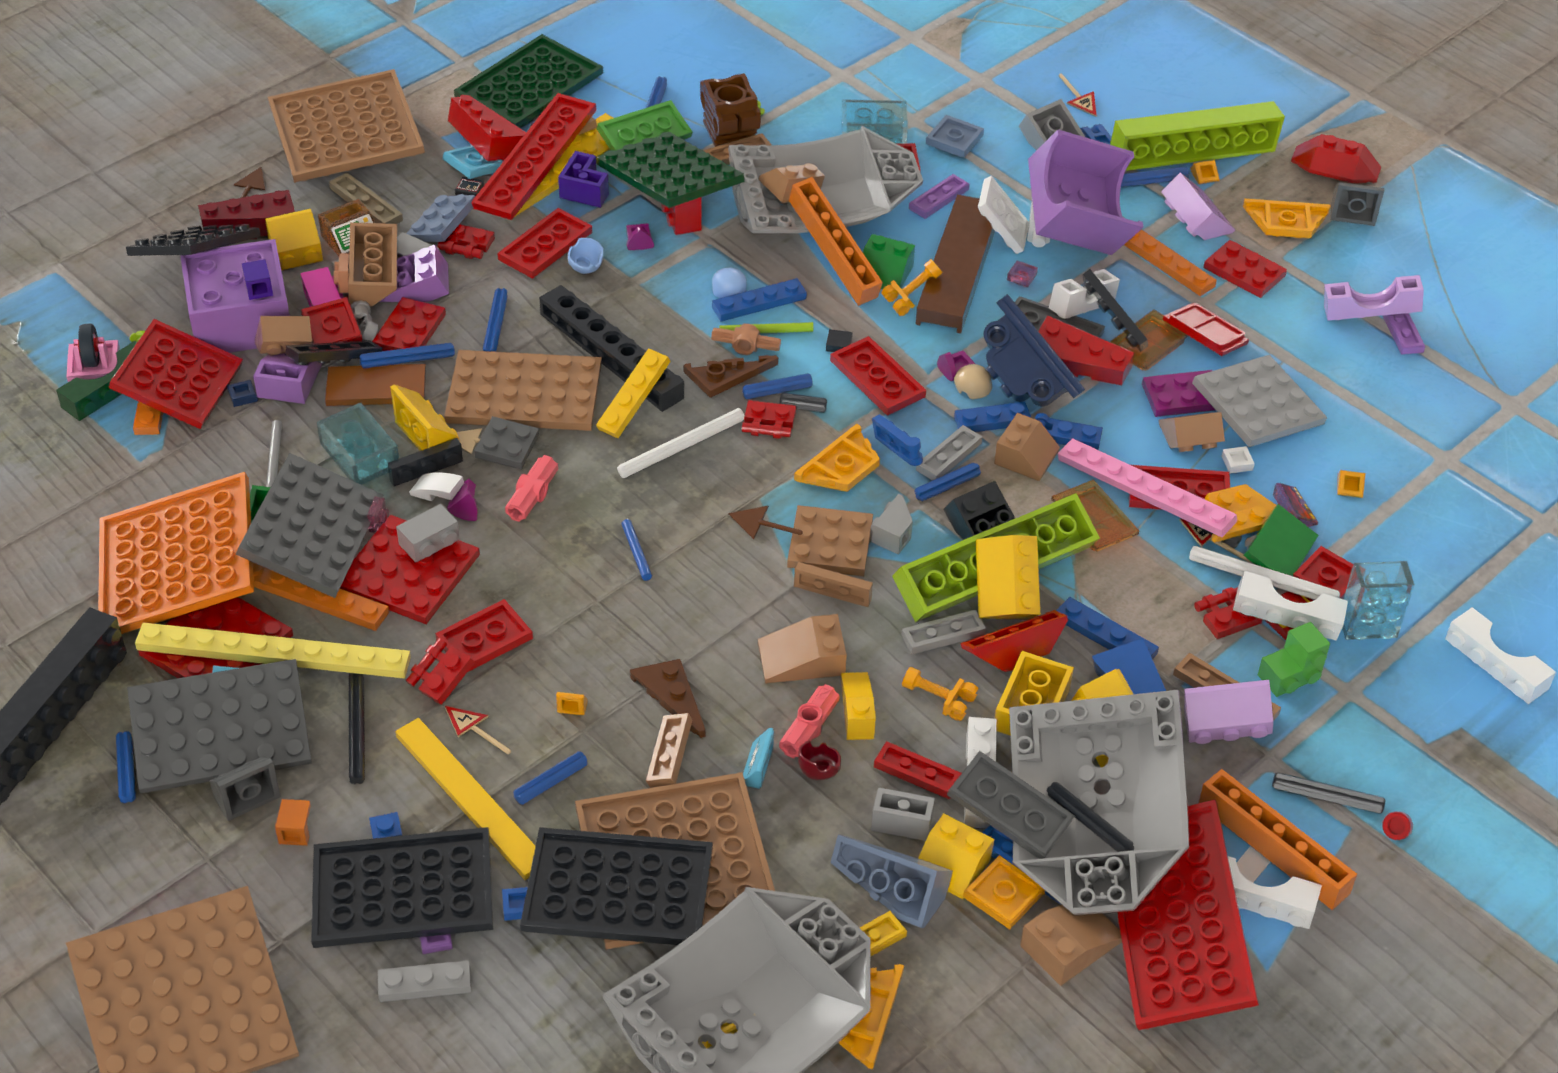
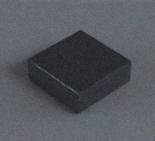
(838, 340)

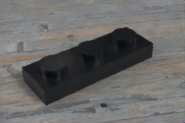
(425, 462)

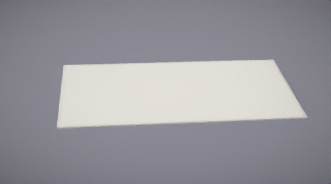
(1252, 864)

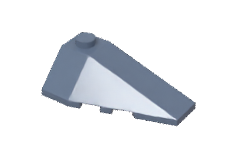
(900, 882)

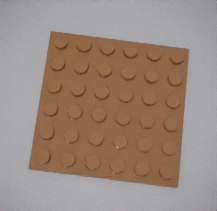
(345, 125)
(694, 810)
(184, 991)

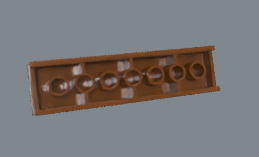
(961, 260)

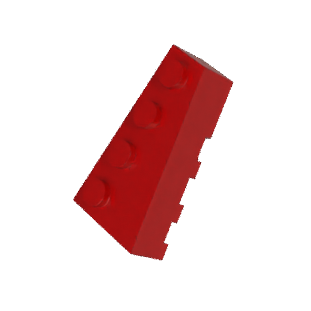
(483, 128)
(685, 217)
(1087, 353)

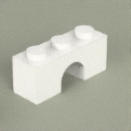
(1072, 299)

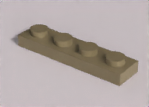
(351, 189)

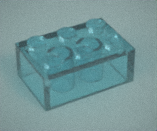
(880, 116)
(357, 443)
(1377, 599)

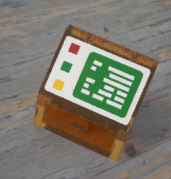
(336, 224)

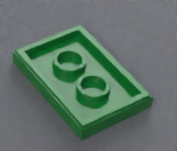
(1281, 542)

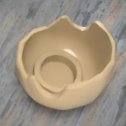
(974, 381)

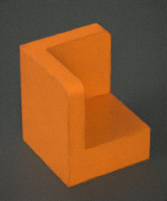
(292, 822)

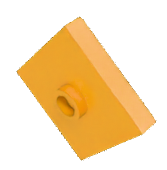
(1003, 892)

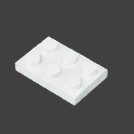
(1003, 215)

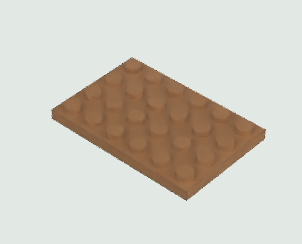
(524, 389)

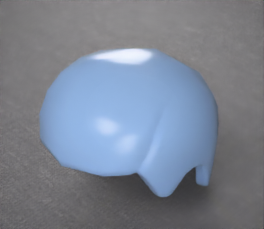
(585, 255)
(728, 282)

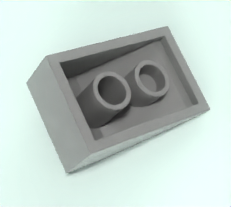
(1045, 121)

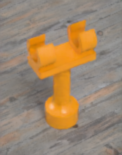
(892, 291)
(951, 707)

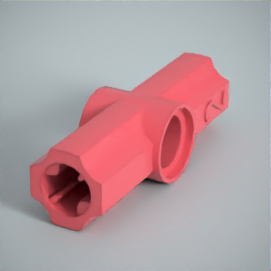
(531, 488)
(809, 720)

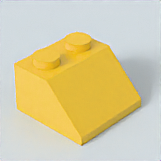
(295, 238)
(958, 849)

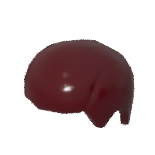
(819, 761)

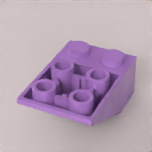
(421, 276)
(284, 380)

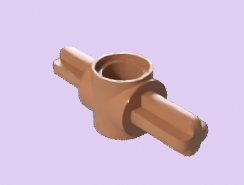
(746, 339)

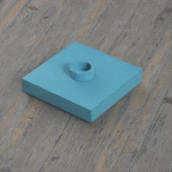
(470, 162)

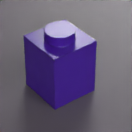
(257, 279)

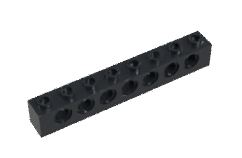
(606, 341)

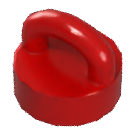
(1397, 825)

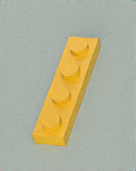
(633, 393)

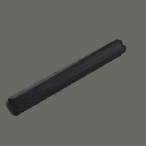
(356, 729)

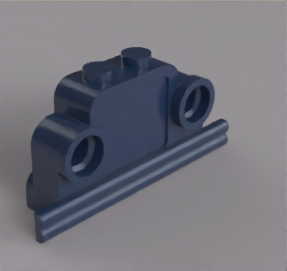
(1025, 360)

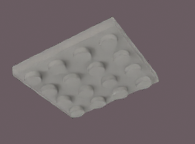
(1259, 400)

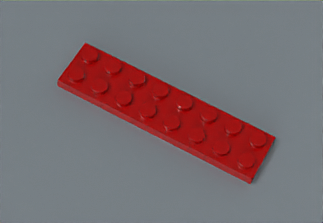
(534, 156)

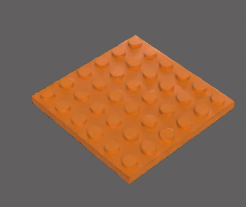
(175, 554)

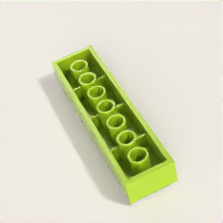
(1199, 134)
(951, 573)

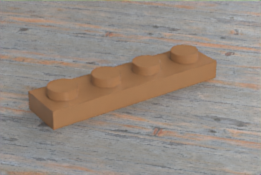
(1201, 674)

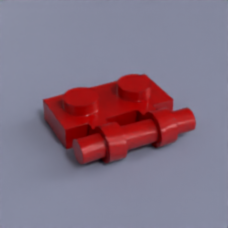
(467, 242)
(769, 419)
(1224, 620)
(445, 675)

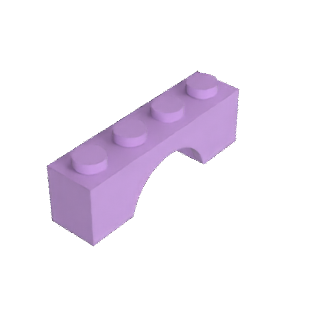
(1402, 296)

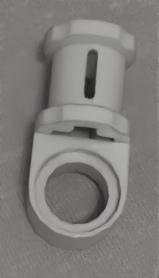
(362, 312)

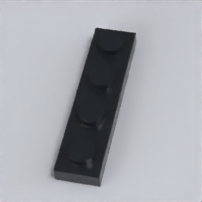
(1119, 317)
(325, 352)

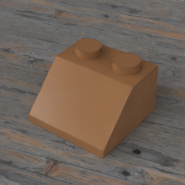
(780, 180)
(279, 331)
(1193, 430)
(1026, 447)

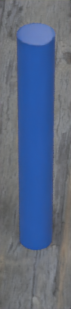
(636, 549)

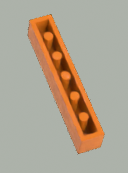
(835, 241)
(1278, 838)

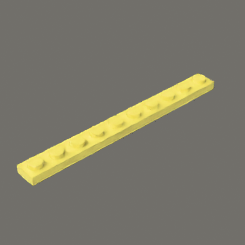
(273, 649)

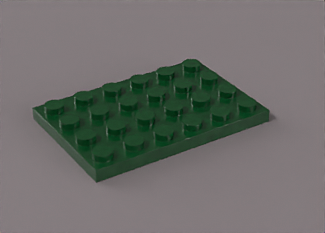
(529, 79)
(669, 169)

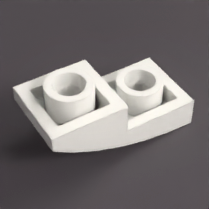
(437, 484)

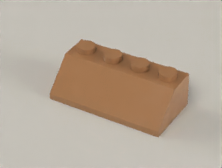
(372, 262)

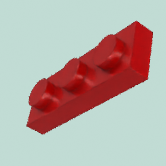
(916, 769)

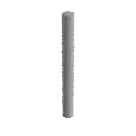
(274, 452)

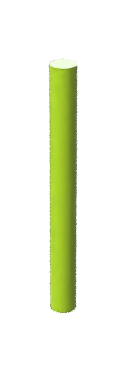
(777, 327)

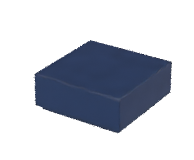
(242, 393)

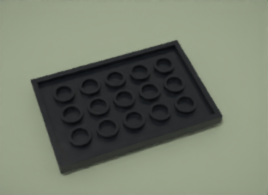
(616, 886)
(401, 887)

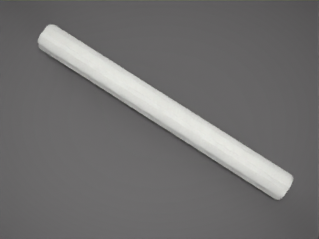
(680, 443)
(1278, 579)

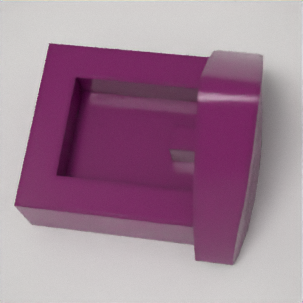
(639, 237)
(951, 363)
(463, 503)

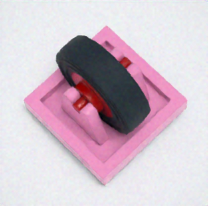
(91, 355)

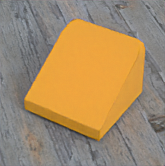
(1205, 172)
(1350, 483)
(571, 703)

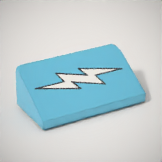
(759, 759)

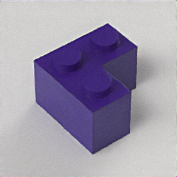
(582, 182)

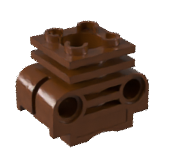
(729, 109)

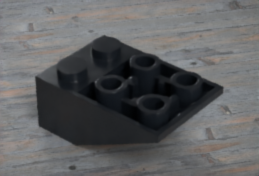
(978, 511)

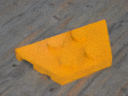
(1286, 218)
(841, 463)
(1248, 504)
(867, 1035)

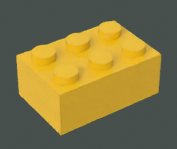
(1032, 683)

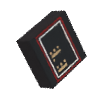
(469, 186)

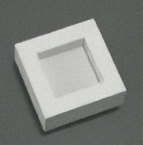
(1237, 459)

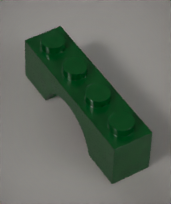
(85, 396)

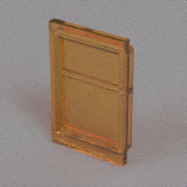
(1161, 340)
(1104, 514)

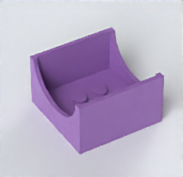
(1079, 192)
(219, 298)

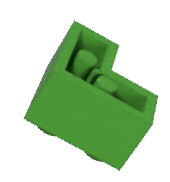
(1298, 662)

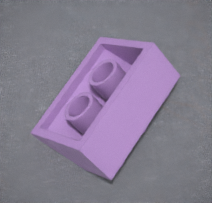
(1195, 209)
(1228, 711)

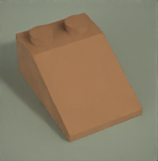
(804, 650)
(1068, 942)

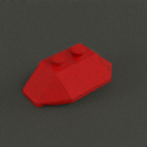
(1337, 159)
(1031, 636)

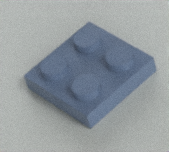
(954, 136)

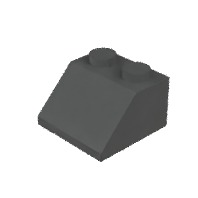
(1356, 203)
(246, 787)

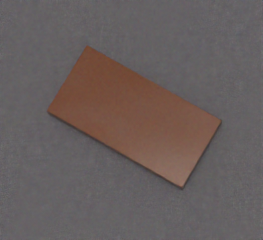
(371, 385)

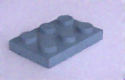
(441, 218)

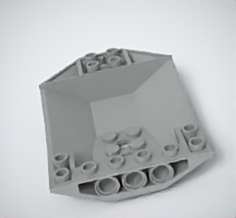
(861, 179)
(1144, 801)
(763, 955)

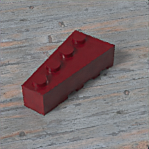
(247, 210)

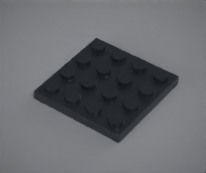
(193, 240)

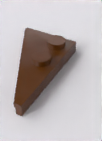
(725, 374)
(671, 688)

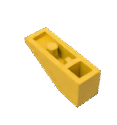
(858, 706)

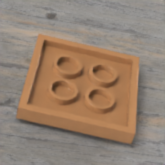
(831, 539)

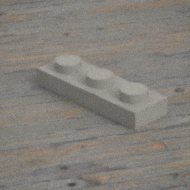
(949, 453)
(943, 632)
(424, 981)

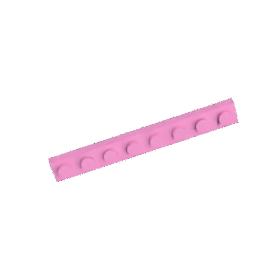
(1148, 487)

